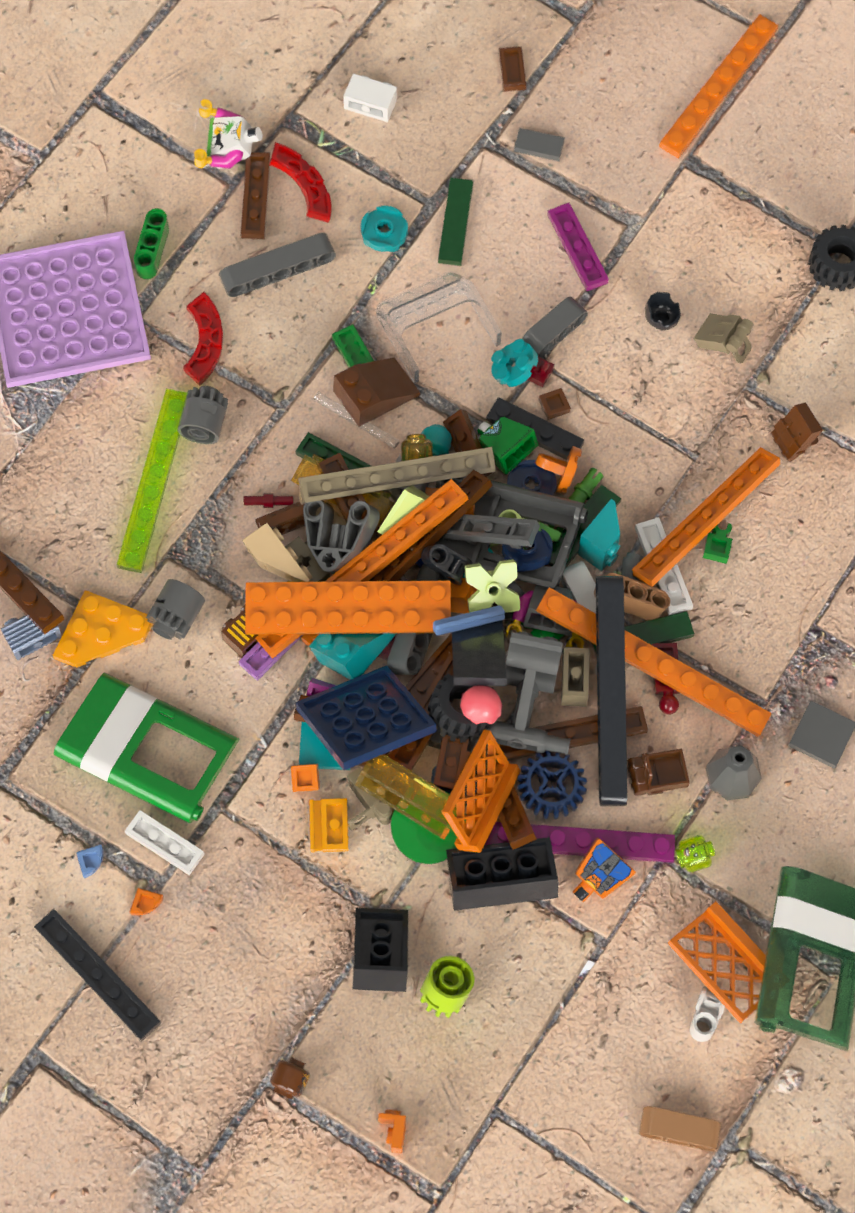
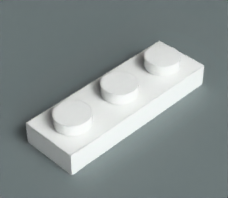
(164, 842)

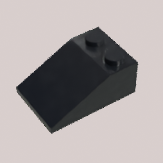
(380, 950)

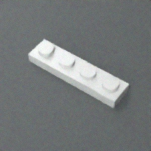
(650, 535)

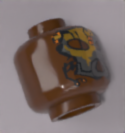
(289, 1078)

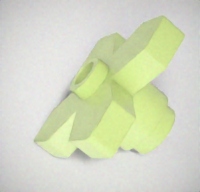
(500, 578)

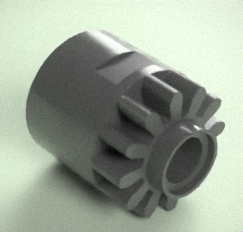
(203, 415)
(175, 609)

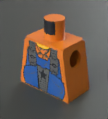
(601, 871)

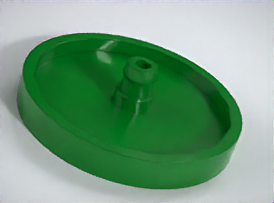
(418, 842)

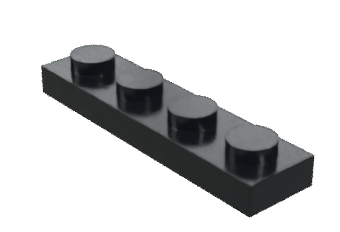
(548, 435)

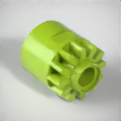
(447, 985)

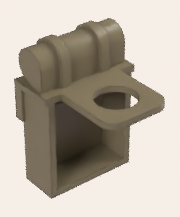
(725, 335)
(373, 806)

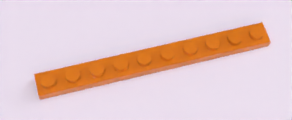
(385, 549)
(660, 665)

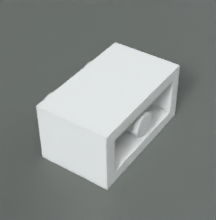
(370, 97)

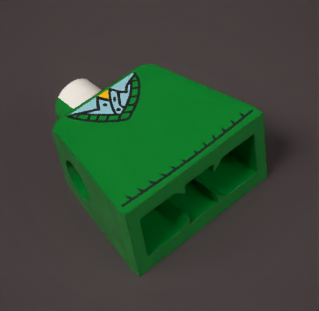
(509, 442)

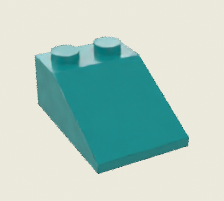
(349, 653)

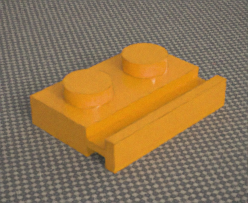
(328, 825)

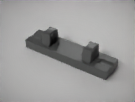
(494, 530)

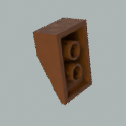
(373, 389)

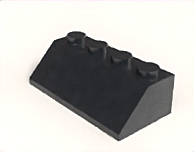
(502, 874)

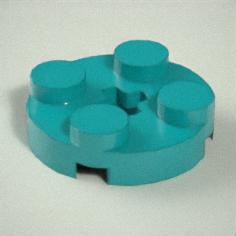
(384, 241)
(519, 353)

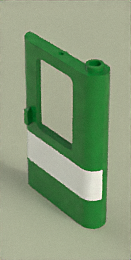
(113, 726)

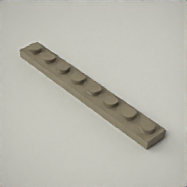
(396, 475)

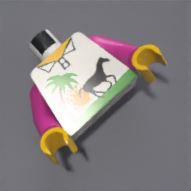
(228, 138)

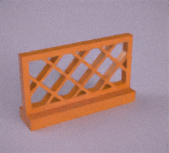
(490, 794)
(739, 944)

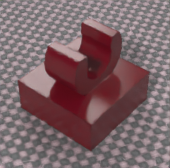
(541, 372)

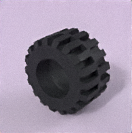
(824, 267)
(447, 718)

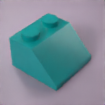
(601, 538)

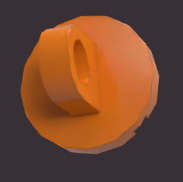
(564, 468)

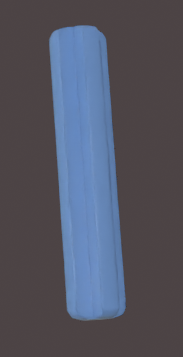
(468, 620)

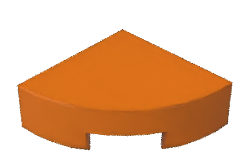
(145, 902)

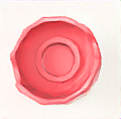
(481, 704)

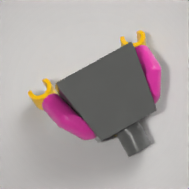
(533, 619)

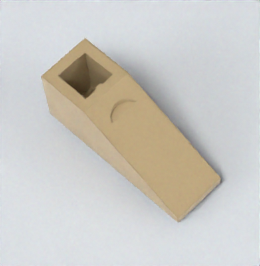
(270, 554)

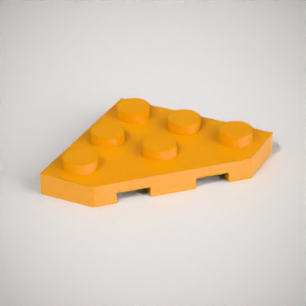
(100, 629)

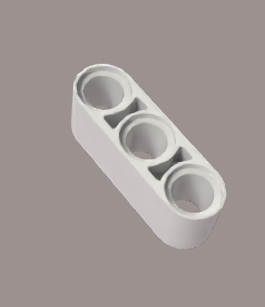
(581, 583)

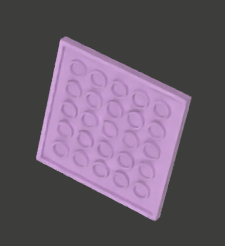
(69, 310)

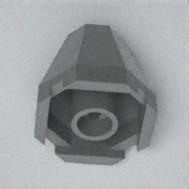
(733, 772)

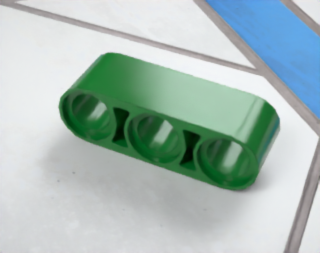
(151, 253)

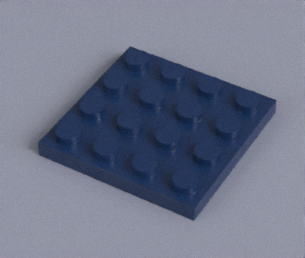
(365, 717)

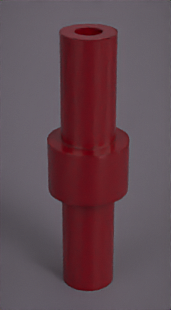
(268, 500)

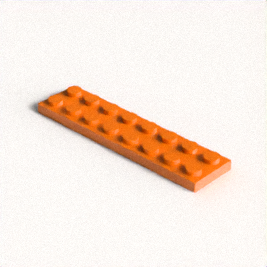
(345, 607)

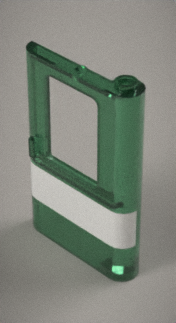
(821, 917)

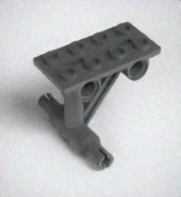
(532, 668)

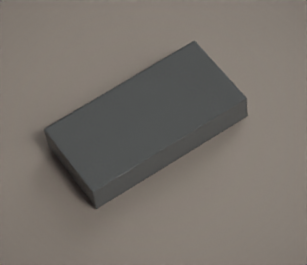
(539, 144)

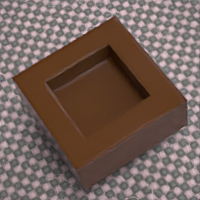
(554, 404)

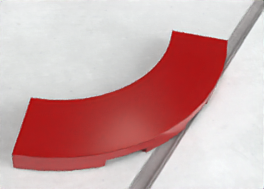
(307, 178)
(210, 339)

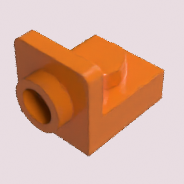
(395, 1135)

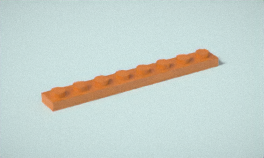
(718, 86)
(706, 517)

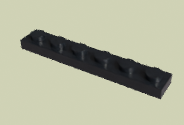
(97, 975)

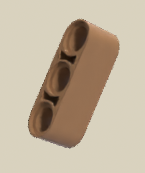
(642, 599)
(680, 1128)

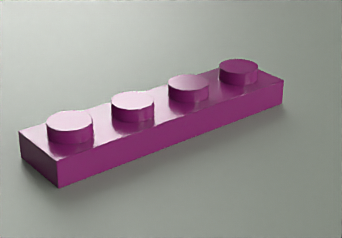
(577, 246)

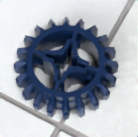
(564, 800)

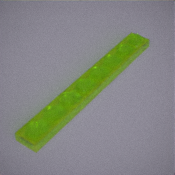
(152, 483)

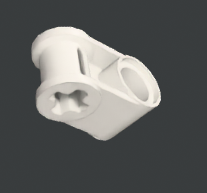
(708, 1010)

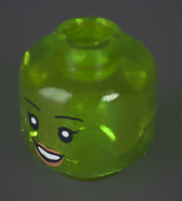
(695, 853)

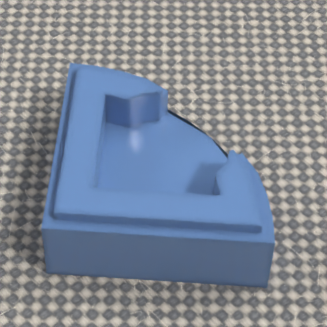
(90, 860)

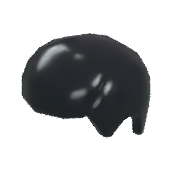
(662, 311)

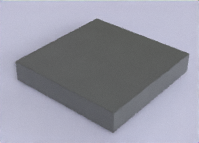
(822, 734)

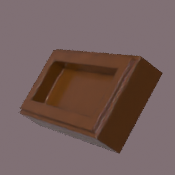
(512, 69)

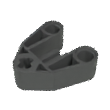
(335, 541)

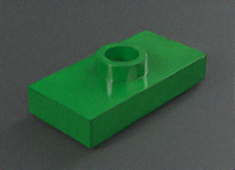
(351, 346)

